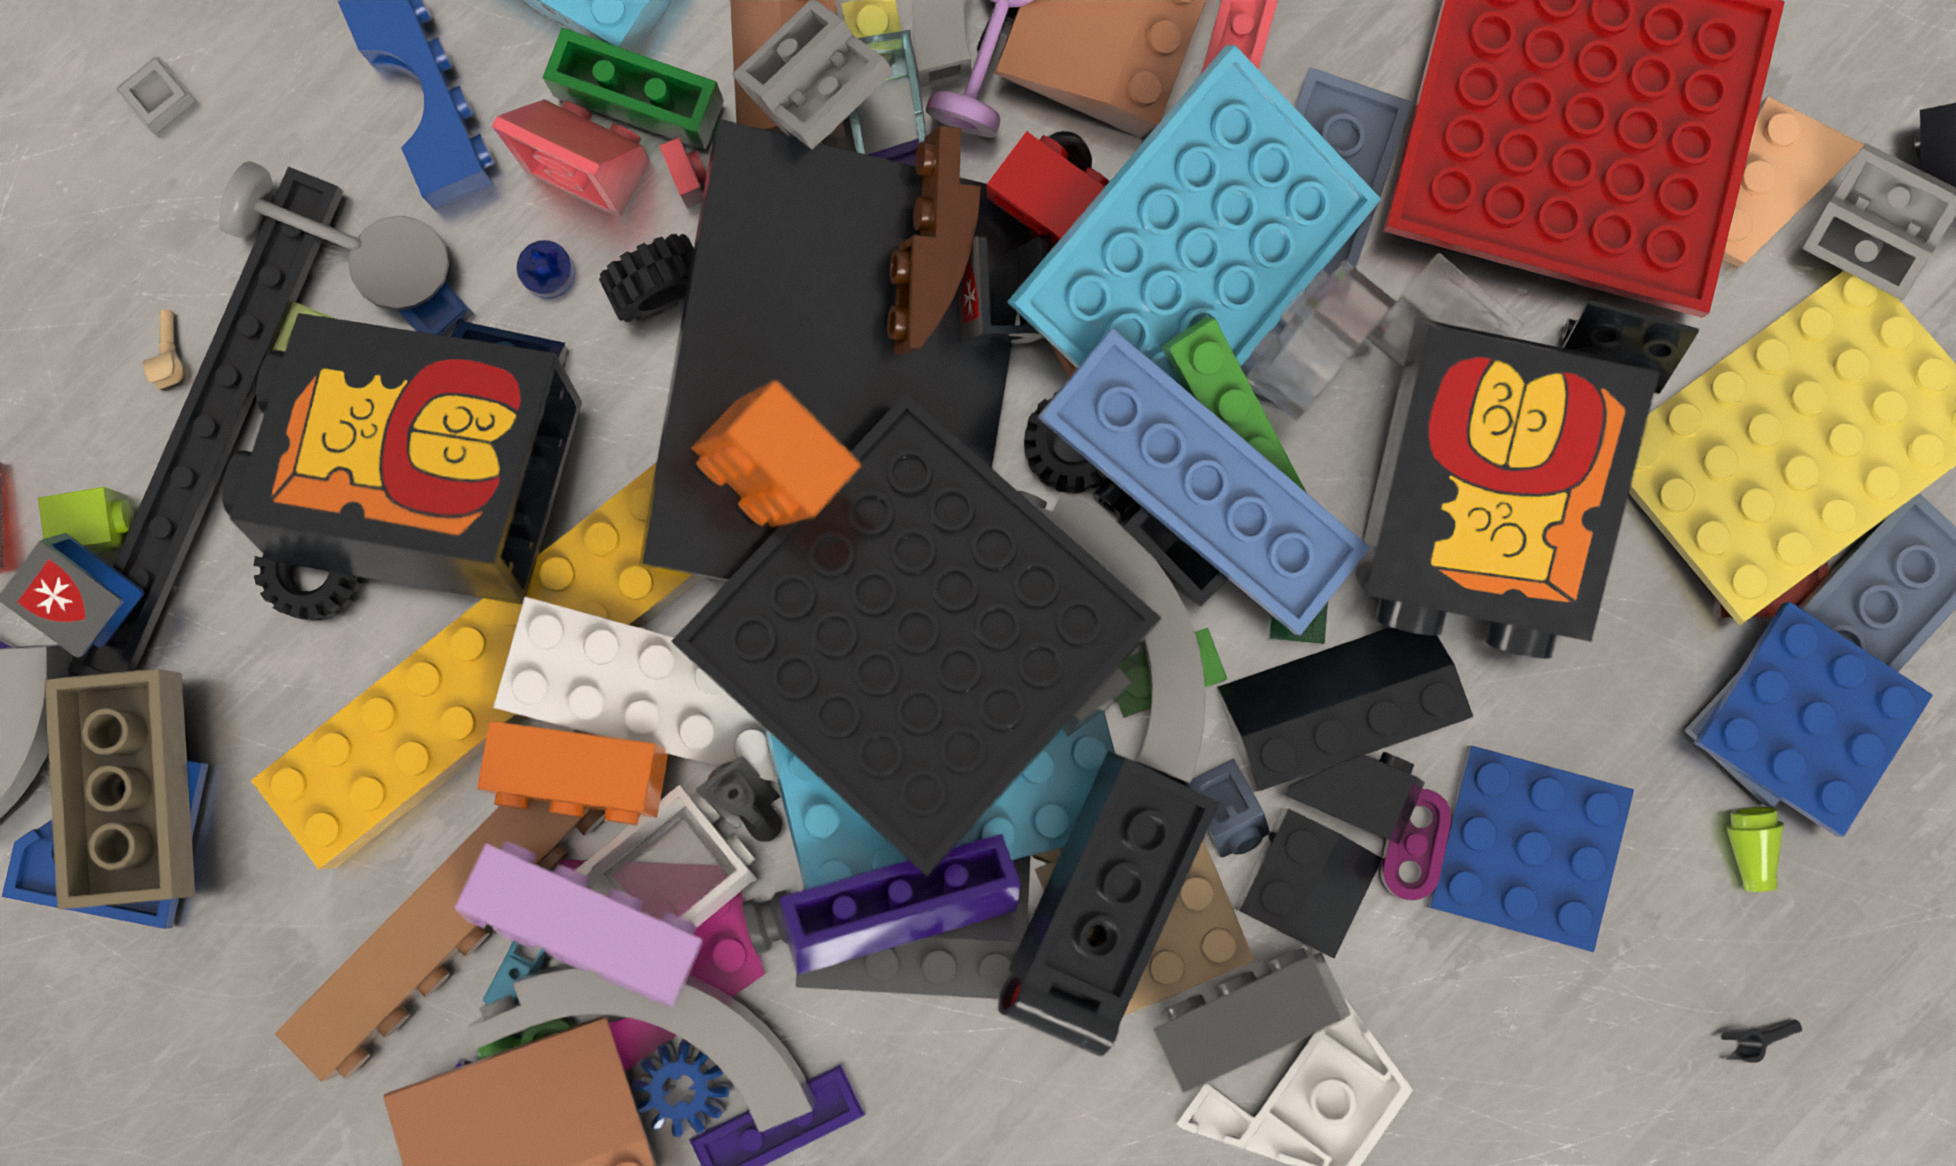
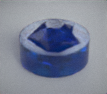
(545, 268)

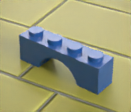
(442, 150)

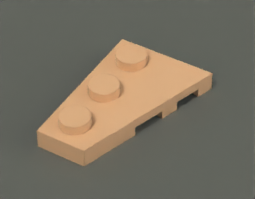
(1784, 169)

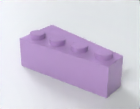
(580, 923)

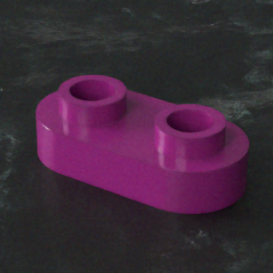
(1421, 846)

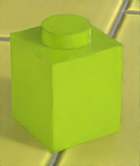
(93, 517)

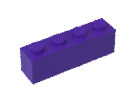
(898, 905)

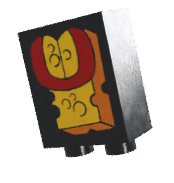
(404, 457)
(1503, 486)

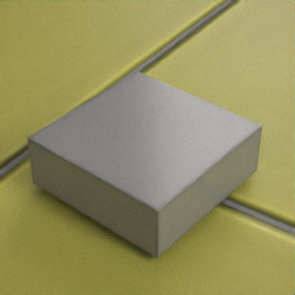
(155, 95)

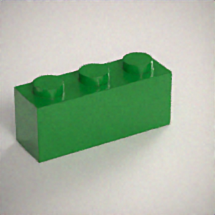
(633, 88)

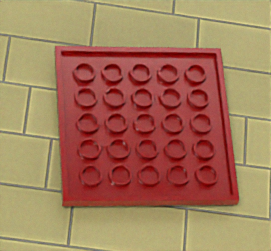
(1588, 139)

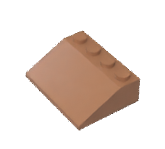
(1102, 55)
(528, 1106)

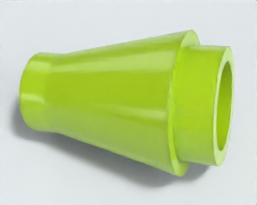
(1756, 846)

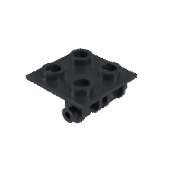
(1630, 337)

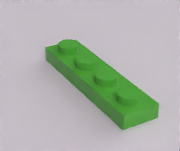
(1217, 381)

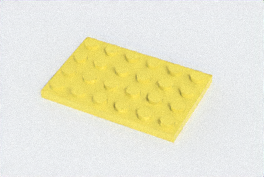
(1799, 443)

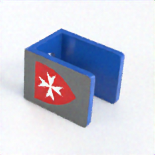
(71, 594)

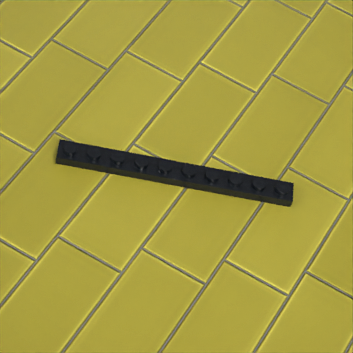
(213, 416)

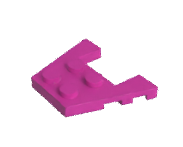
(724, 962)

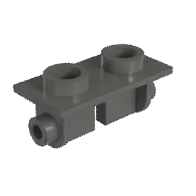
(743, 798)

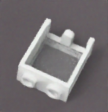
(673, 861)

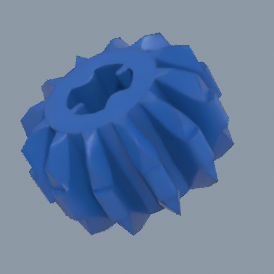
(689, 1106)

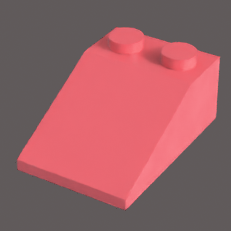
(575, 152)

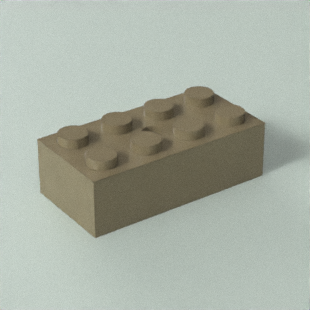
(98, 738)

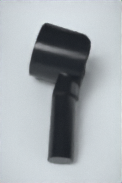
(1755, 1042)

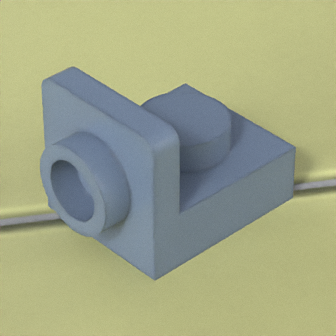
(1239, 817)

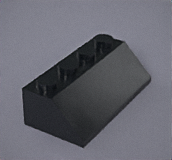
(1342, 704)

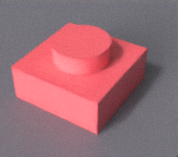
(686, 171)

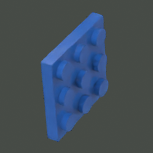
(1813, 719)
(1531, 848)

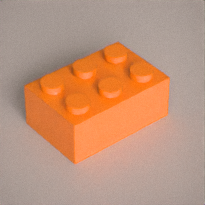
(774, 457)

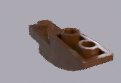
(933, 264)

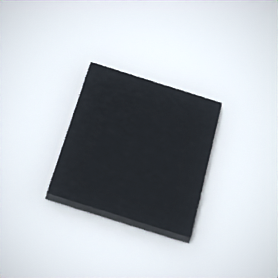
(801, 293)

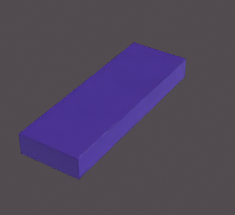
(740, 1143)

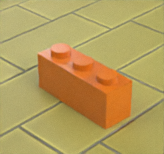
(572, 772)

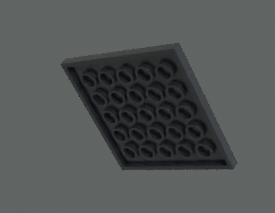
(917, 635)

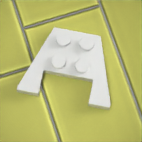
(1323, 1109)

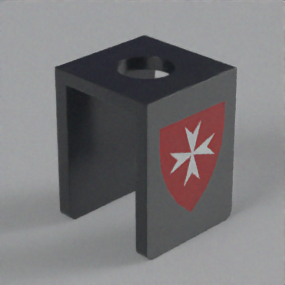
(975, 295)

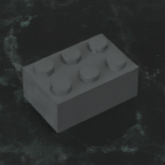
(1250, 1018)

